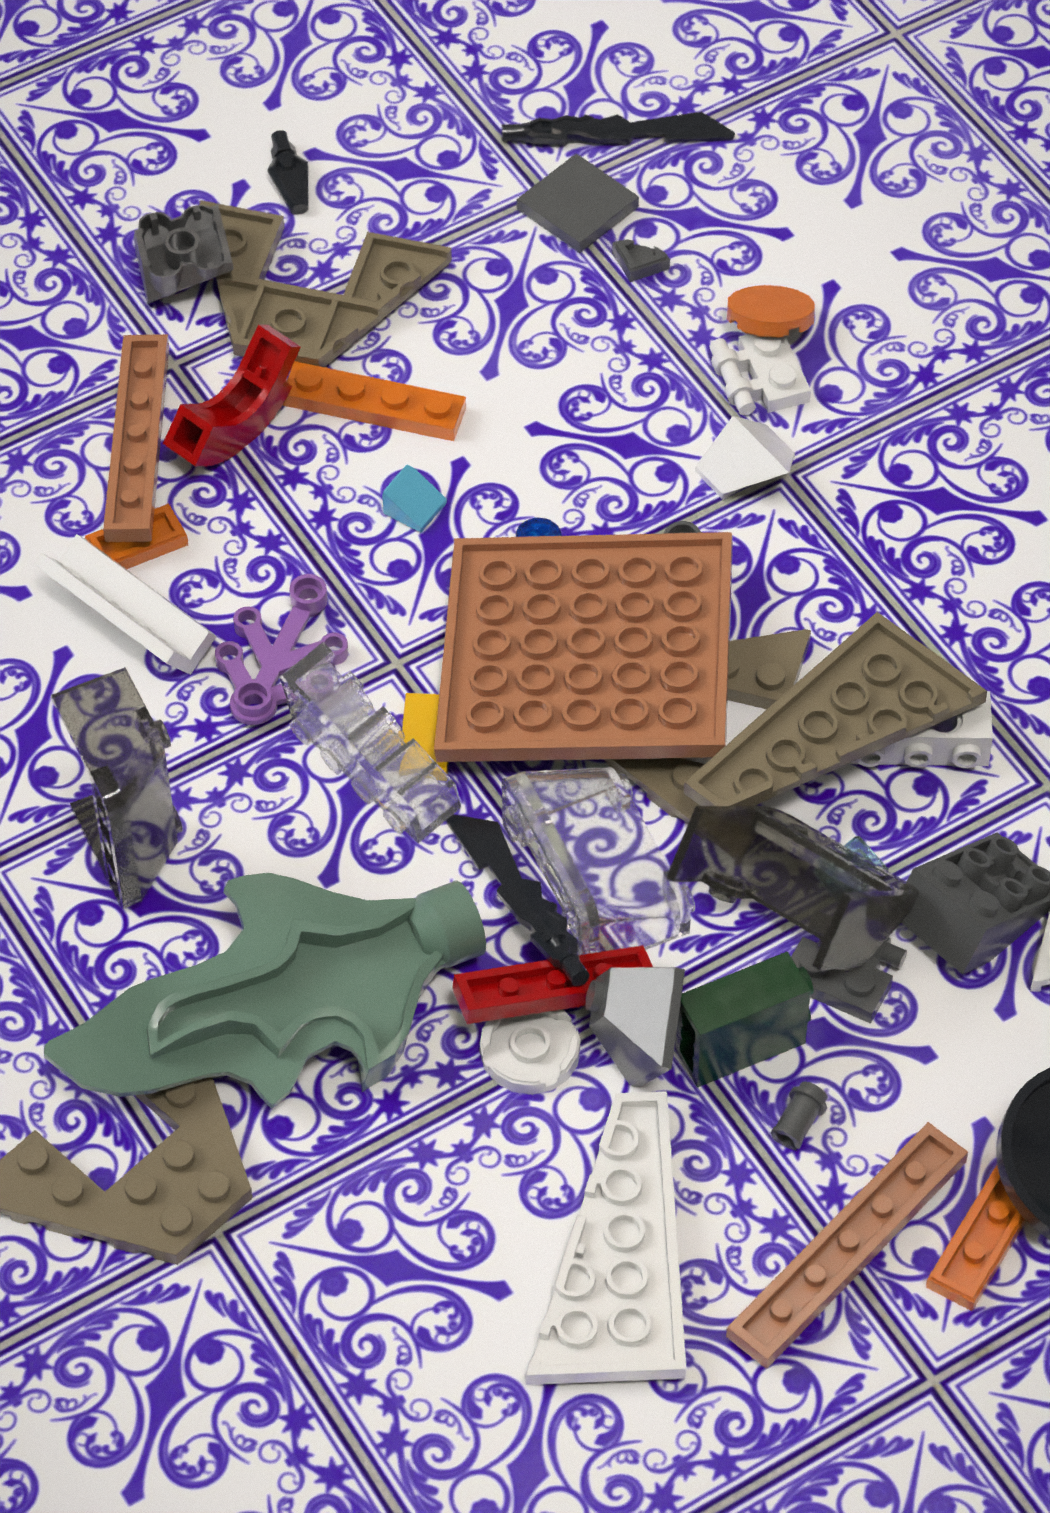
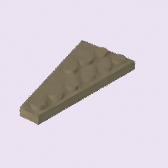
(849, 705)

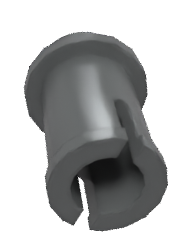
(805, 1105)

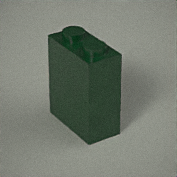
(743, 1018)

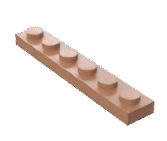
(136, 439)
(846, 1245)

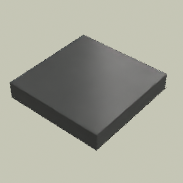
(577, 202)

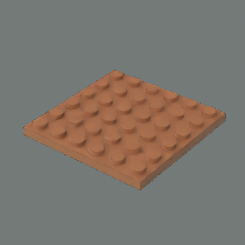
(586, 648)

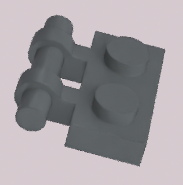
(856, 991)

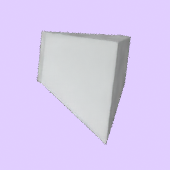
(744, 456)

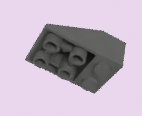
(977, 901)

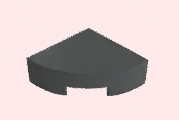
(639, 260)

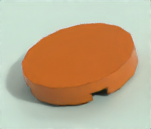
(770, 310)

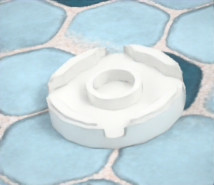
(530, 1051)

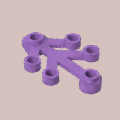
(277, 658)

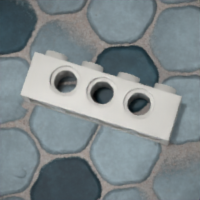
(964, 743)

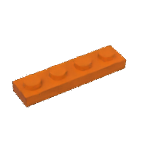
(375, 401)

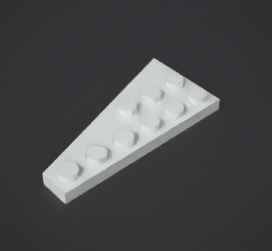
(620, 1275)

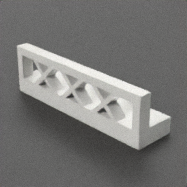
(129, 604)

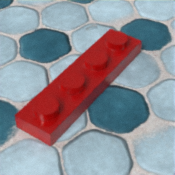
(534, 985)

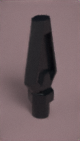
(289, 173)

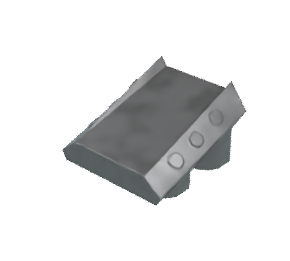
(181, 250)

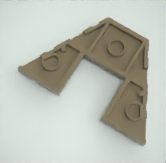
(316, 320)
(758, 676)
(160, 1204)

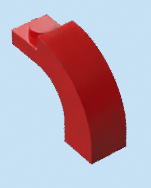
(242, 409)

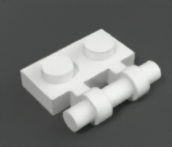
(772, 367)

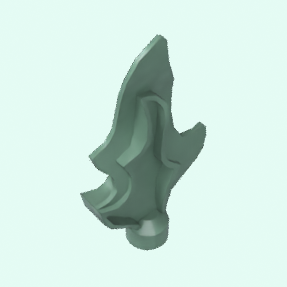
(290, 985)

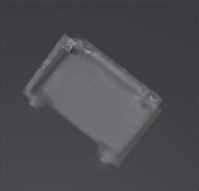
(597, 857)

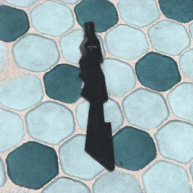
(617, 130)
(523, 897)

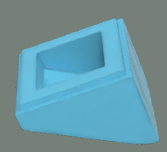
(412, 499)

